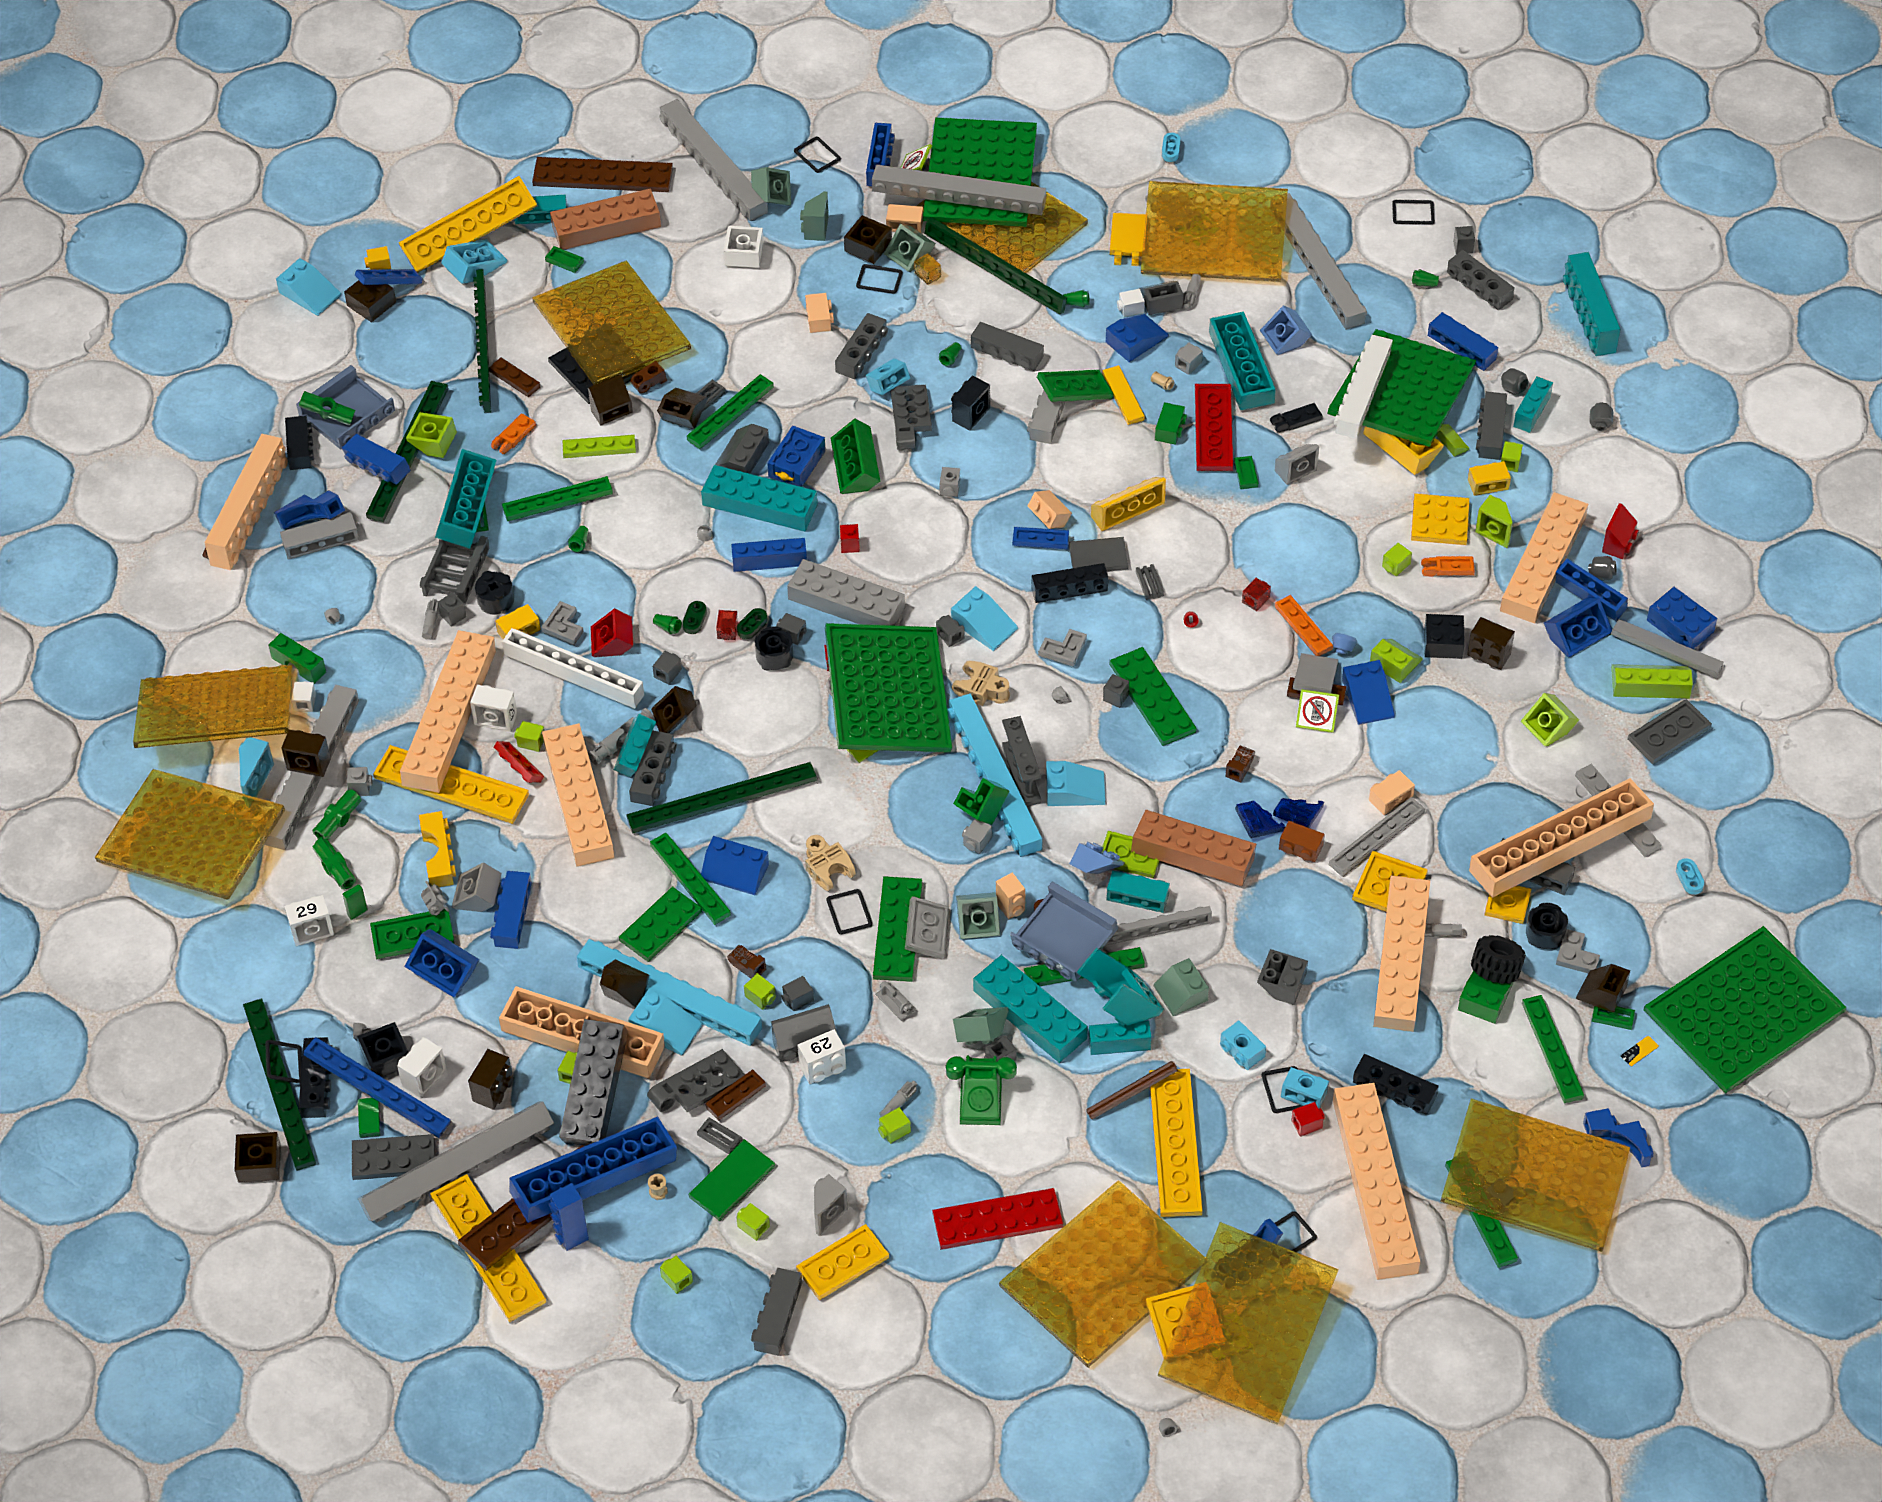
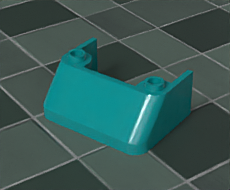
(1128, 994)

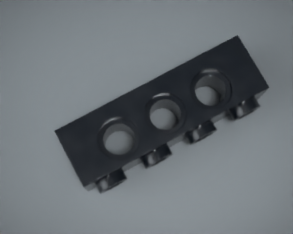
(1406, 1084)

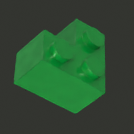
(983, 803)

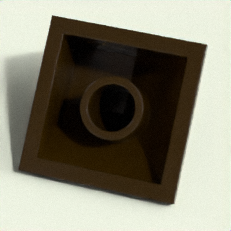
(673, 709)
(624, 983)

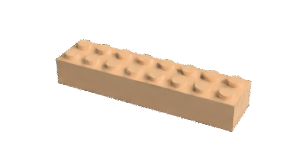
(246, 502)
(1543, 557)
(578, 795)
(1402, 953)
(561, 1024)

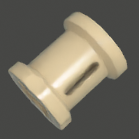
(657, 1186)

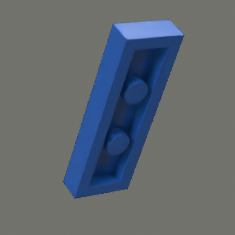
(1040, 537)

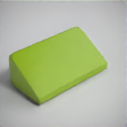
(1452, 440)

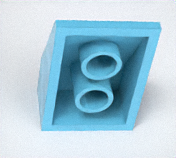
(466, 258)
(307, 287)
(983, 618)
(255, 765)
(1073, 784)
(666, 1017)

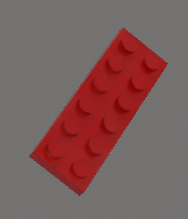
(1213, 427)
(997, 1218)

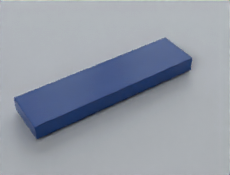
(388, 276)

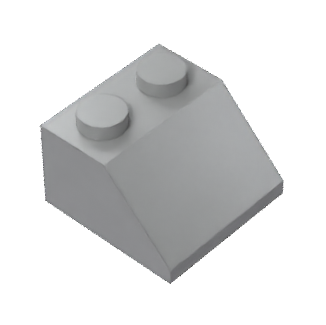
(1297, 463)
(477, 889)
(829, 1202)

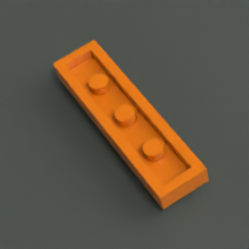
(1303, 626)

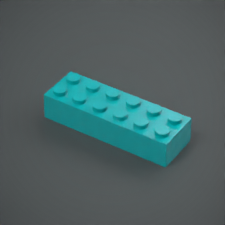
(1591, 304)
(1242, 361)
(465, 498)
(759, 498)
(1030, 1008)

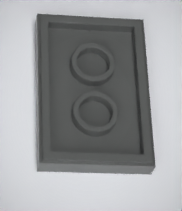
(1097, 551)

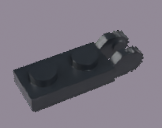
(1296, 418)

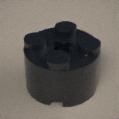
(494, 592)
(774, 648)
(1546, 926)

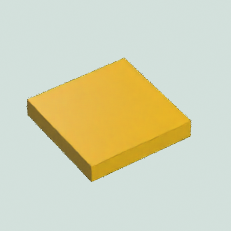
(1509, 905)

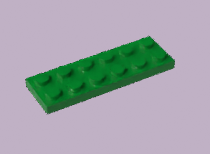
(1153, 696)
(891, 958)

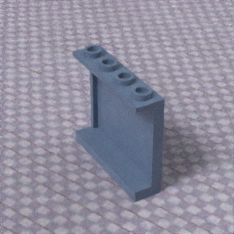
(354, 393)
(1064, 931)

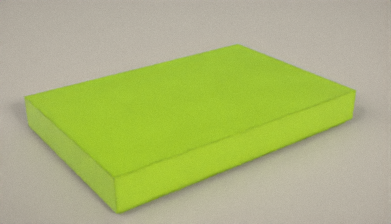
(1134, 863)

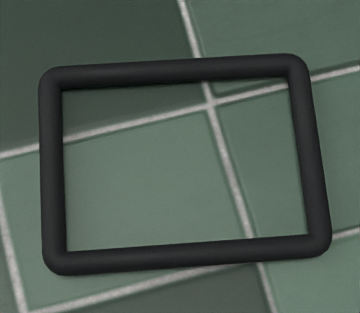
(838, 158)
(1413, 201)
(879, 268)
(834, 916)
(268, 1066)
(1269, 1093)
(1314, 1236)

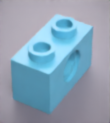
(888, 376)
(1239, 1035)
(1304, 1088)

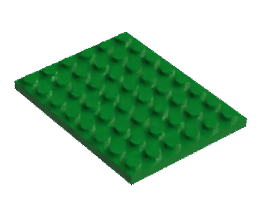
(981, 151)
(1413, 390)
(887, 688)
(1744, 1009)

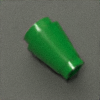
(1424, 278)
(1078, 298)
(949, 354)
(578, 540)
(669, 623)

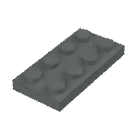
(1669, 731)
(390, 1155)

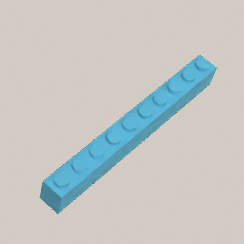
(991, 766)
(706, 1008)

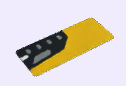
(1639, 1050)

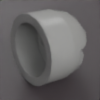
(704, 533)
(332, 615)
(1059, 694)
(357, 1029)
(1167, 1427)

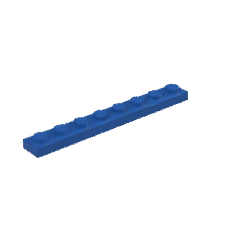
(377, 1087)

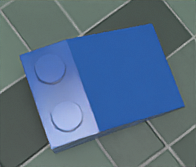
(1134, 336)
(1368, 692)

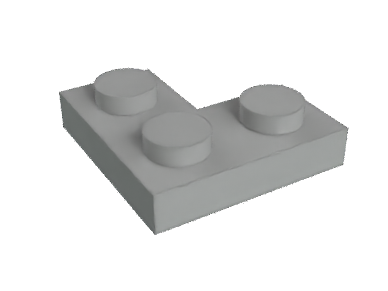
(559, 624)
(1064, 652)
(1572, 956)

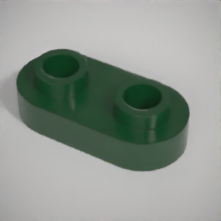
(694, 615)
(750, 624)

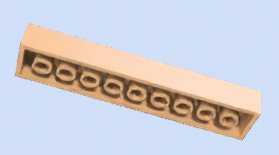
(447, 712)
(1561, 837)
(1376, 1181)

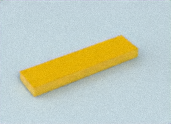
(1123, 395)

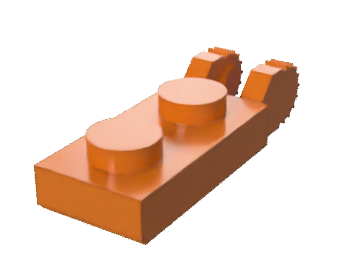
(513, 433)
(1448, 565)

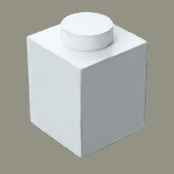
(1131, 303)
(303, 696)

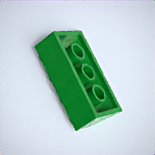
(855, 458)

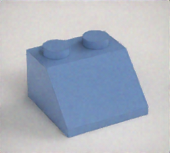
(1285, 331)

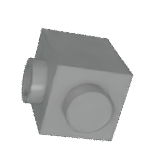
(1188, 358)
(949, 481)
(359, 780)
(977, 836)

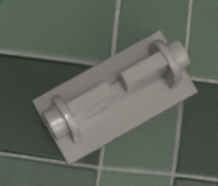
(434, 899)
(894, 1000)

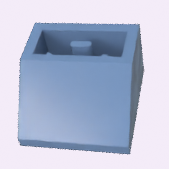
(1093, 860)

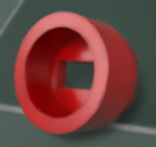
(1186, 619)

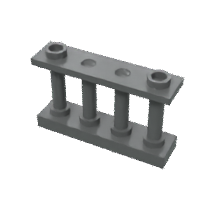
(467, 577)
(1021, 760)

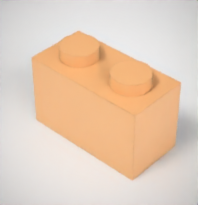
(904, 215)
(818, 312)
(1049, 509)
(1391, 792)
(1010, 896)

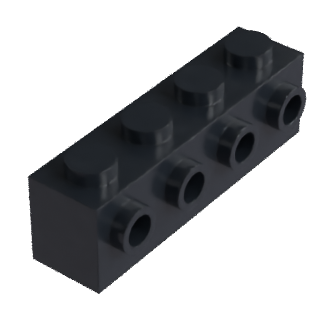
(1069, 583)
(314, 1086)

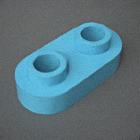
(1171, 147)
(1690, 878)

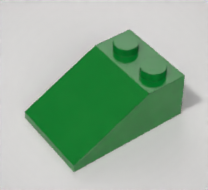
(1483, 998)

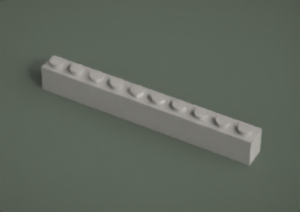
(713, 159)
(959, 189)
(1322, 267)
(300, 786)
(455, 1161)

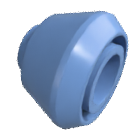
(1343, 643)

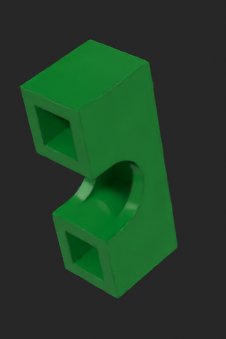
(308, 663)

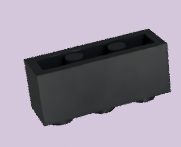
(299, 442)

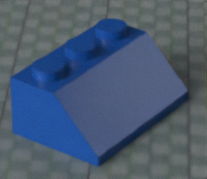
(1578, 626)
(734, 865)
(441, 962)

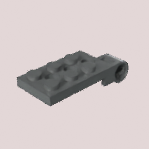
(902, 418)
(667, 1091)

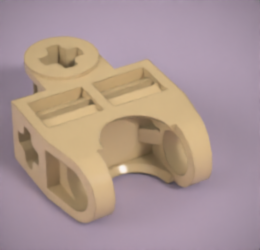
(983, 683)
(826, 860)

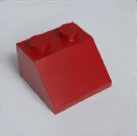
(1620, 533)
(612, 634)

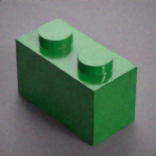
(1170, 423)

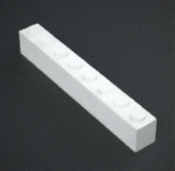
(1362, 386)
(573, 668)

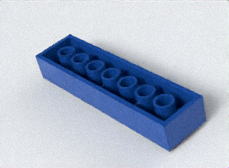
(594, 1167)

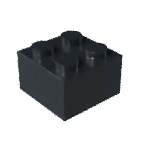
(970, 402)
(1444, 636)
(382, 1049)

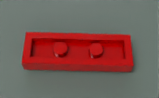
(518, 762)

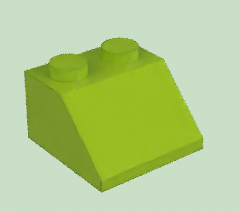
(432, 434)
(1494, 521)
(1395, 659)
(1549, 719)

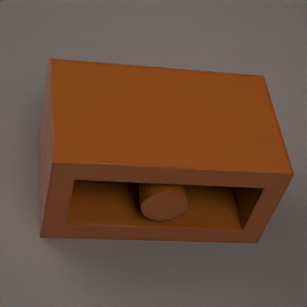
(1301, 841)

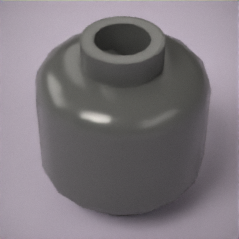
(1514, 381)
(1601, 416)
(1603, 567)

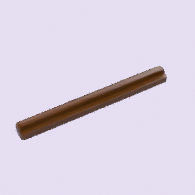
(1131, 1090)

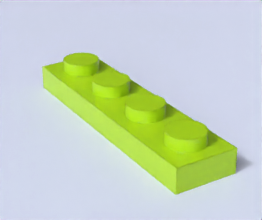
(599, 446)

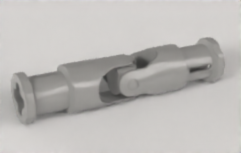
(614, 741)

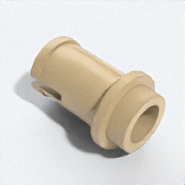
(1166, 382)

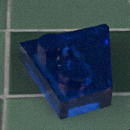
(1298, 811)
(1257, 820)

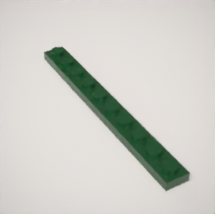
(995, 265)
(482, 345)
(388, 491)
(721, 797)
(280, 1090)

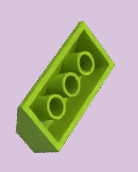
(1651, 681)

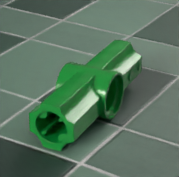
(315, 404)
(337, 815)
(334, 863)

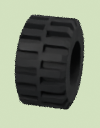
(1498, 959)

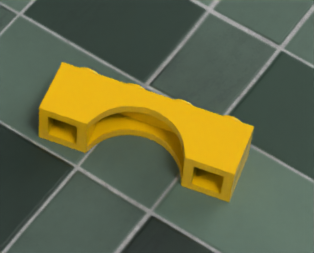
(433, 831)

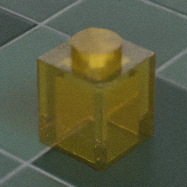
(927, 269)

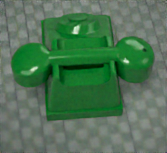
(980, 1087)

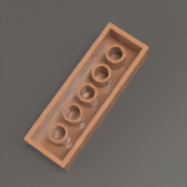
(605, 219)
(1193, 847)

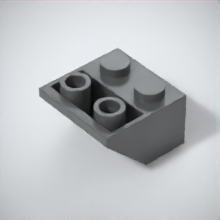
(1162, 297)
(1283, 976)

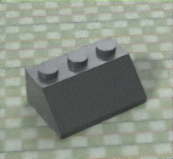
(745, 448)
(799, 1028)

